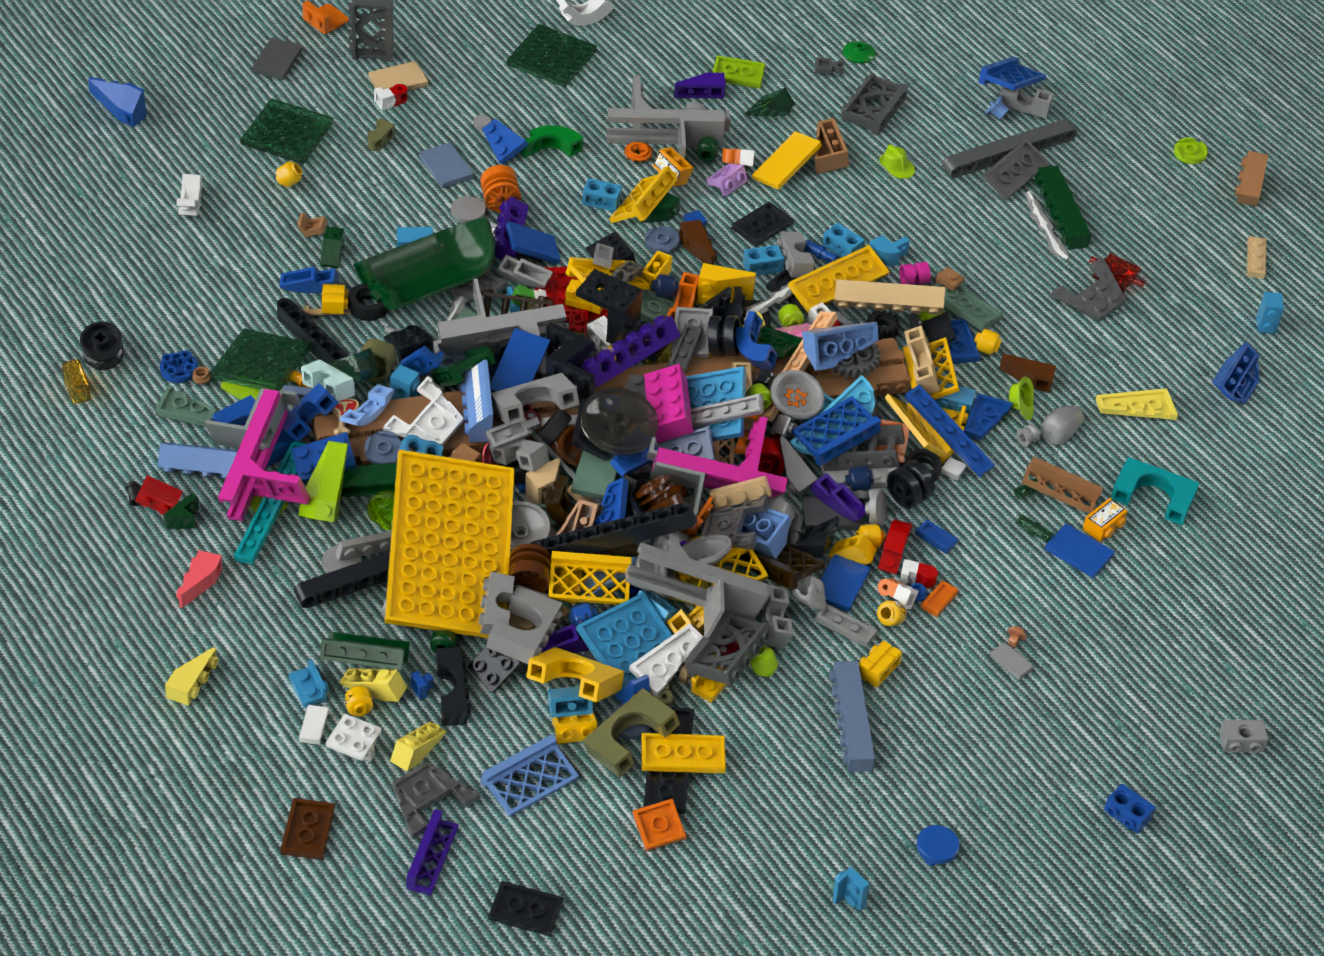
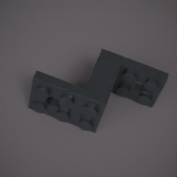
(622, 303)
(566, 354)

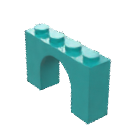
(1139, 474)

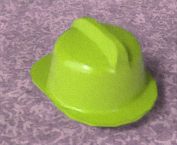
(896, 162)
(1022, 396)

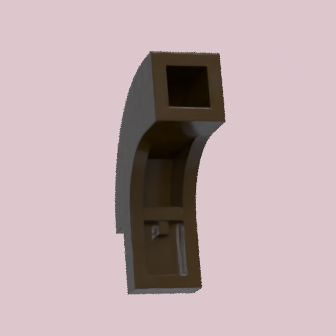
(557, 501)

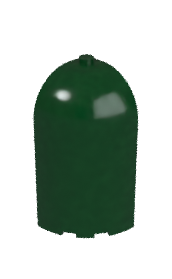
(429, 264)

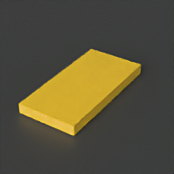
(786, 160)
(683, 753)

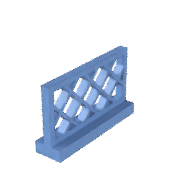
(517, 763)

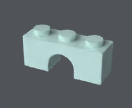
(334, 381)

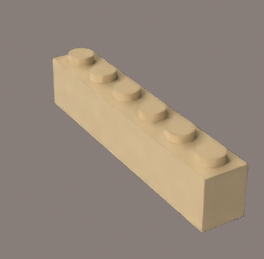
(889, 296)

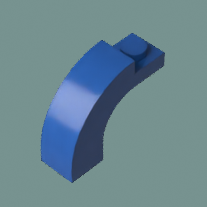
(759, 355)

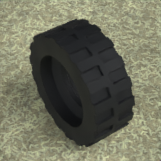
(361, 311)

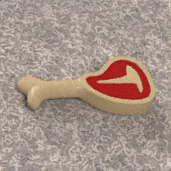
(340, 409)

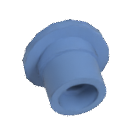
(998, 108)

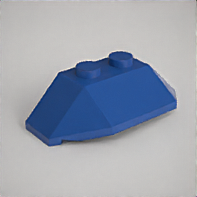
(1239, 374)

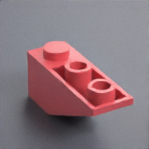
(202, 575)

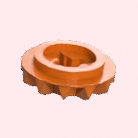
(644, 151)

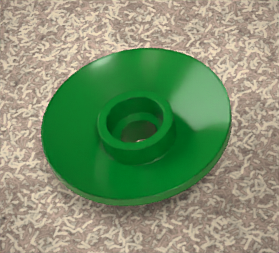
(859, 52)

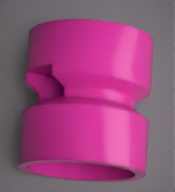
(915, 274)

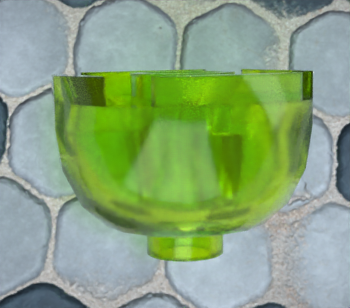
(381, 509)

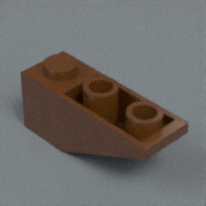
(695, 240)
(1039, 373)

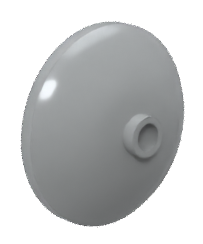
(530, 521)
(708, 548)

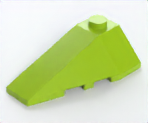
(326, 484)

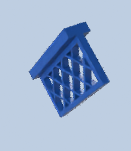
(1010, 74)
(848, 439)

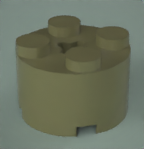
(384, 356)

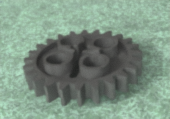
(859, 363)

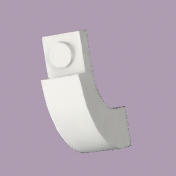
(585, 13)
(190, 195)

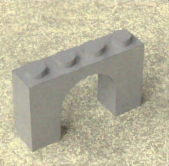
(556, 388)
(526, 643)

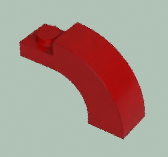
(894, 546)

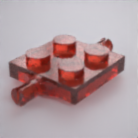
(1122, 270)

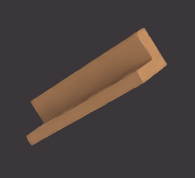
(1062, 481)

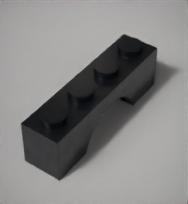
(453, 705)

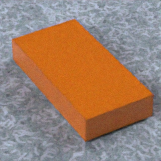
(939, 598)

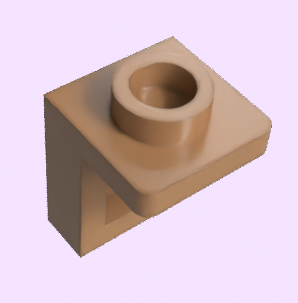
(311, 226)
(949, 278)

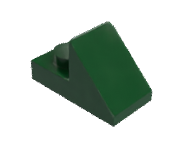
(182, 514)

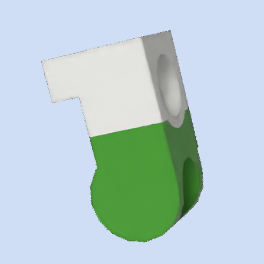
(523, 291)

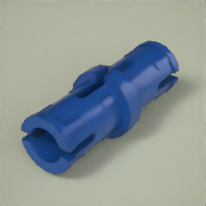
(820, 252)

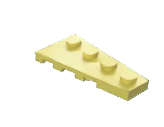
(1144, 403)

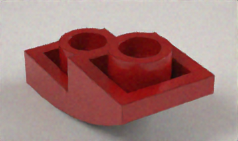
(578, 320)

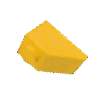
(855, 548)

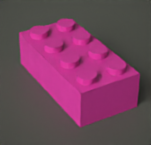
(669, 396)

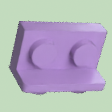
(728, 178)

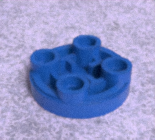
(178, 366)
(937, 845)

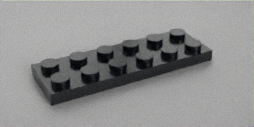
(669, 785)

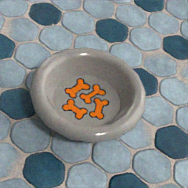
(797, 394)

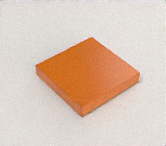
(659, 824)

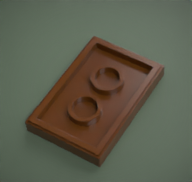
(307, 829)

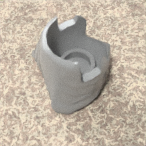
(811, 593)

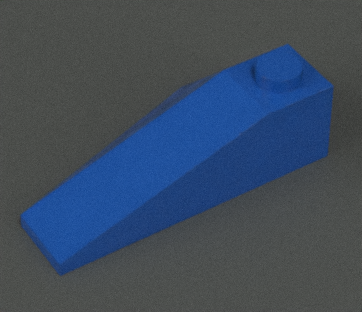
(122, 100)

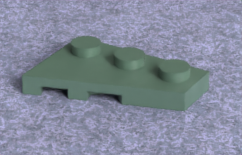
(182, 408)

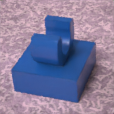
(421, 684)

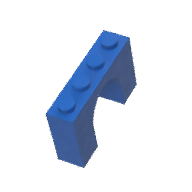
(238, 415)

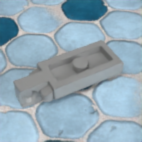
(505, 435)

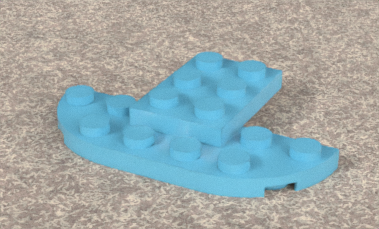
(861, 391)

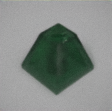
(772, 104)

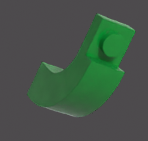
(553, 137)

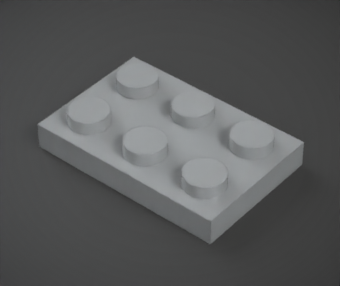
(696, 317)

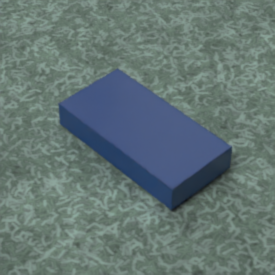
(936, 536)

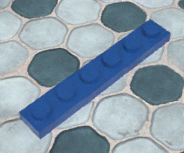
(949, 431)

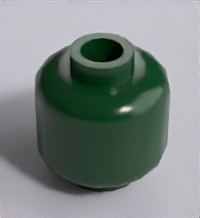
(707, 149)
(443, 639)

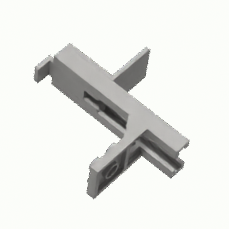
(692, 127)
(483, 331)
(731, 591)

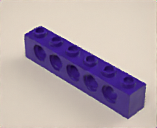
(666, 331)

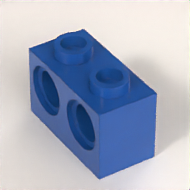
(1129, 808)

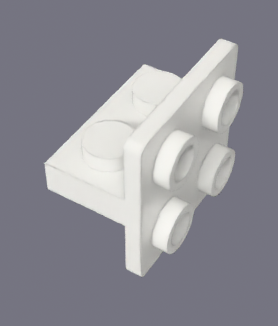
(354, 738)

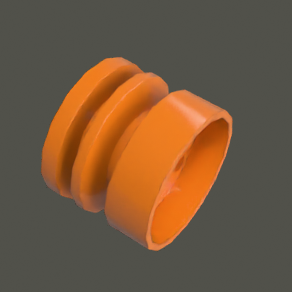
(499, 185)

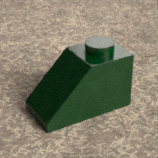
(665, 210)
(332, 247)

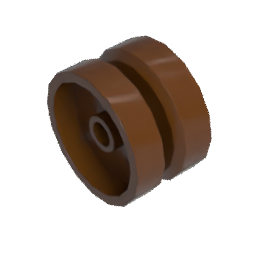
(562, 447)

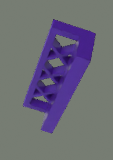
(425, 849)

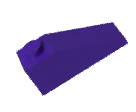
(702, 86)

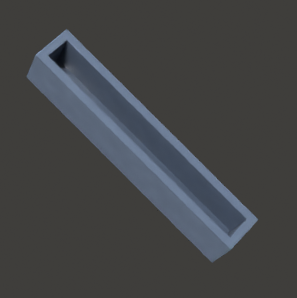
(853, 716)

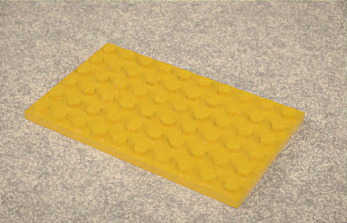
(446, 540)

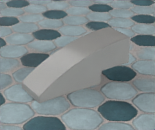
(524, 272)

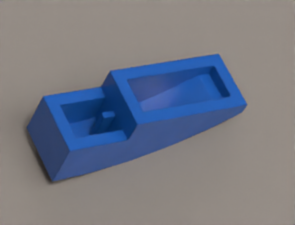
(308, 280)

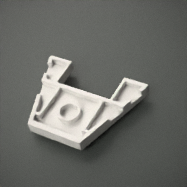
(434, 423)

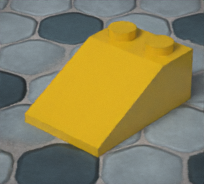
(716, 278)

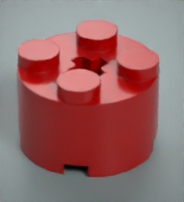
(771, 457)

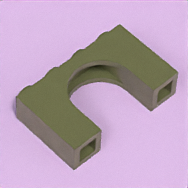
(640, 709)

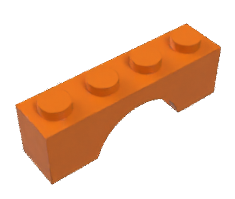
(686, 293)

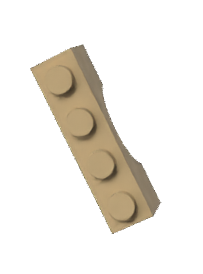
(922, 359)

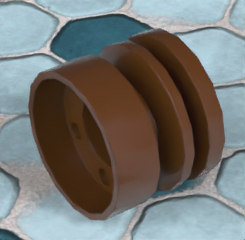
(658, 493)
(530, 567)

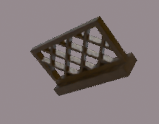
(783, 574)

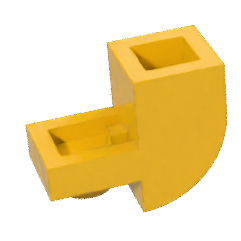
(681, 619)

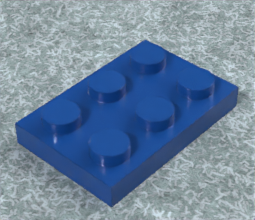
(308, 455)

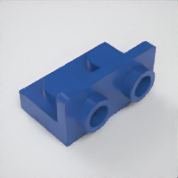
(423, 360)

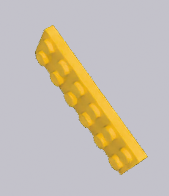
(821, 283)

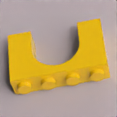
(596, 678)

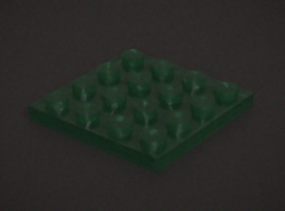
(551, 55)
(287, 131)
(260, 360)

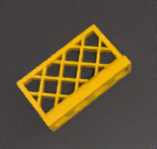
(645, 196)
(583, 267)
(951, 377)
(921, 428)
(733, 553)
(588, 563)

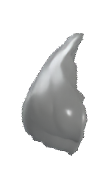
(1062, 424)

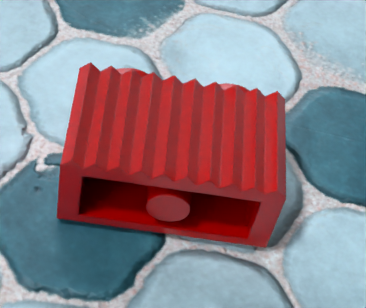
(158, 495)

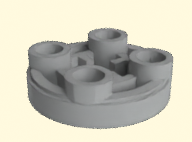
(877, 507)

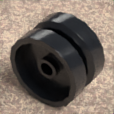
(722, 335)
(102, 345)
(910, 484)

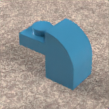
(890, 252)

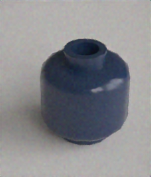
(665, 286)
(859, 478)

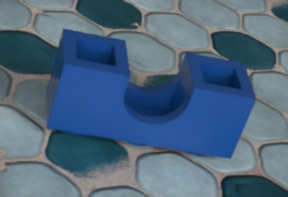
(314, 403)

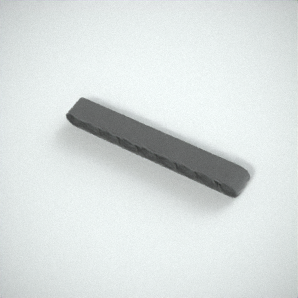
(990, 153)

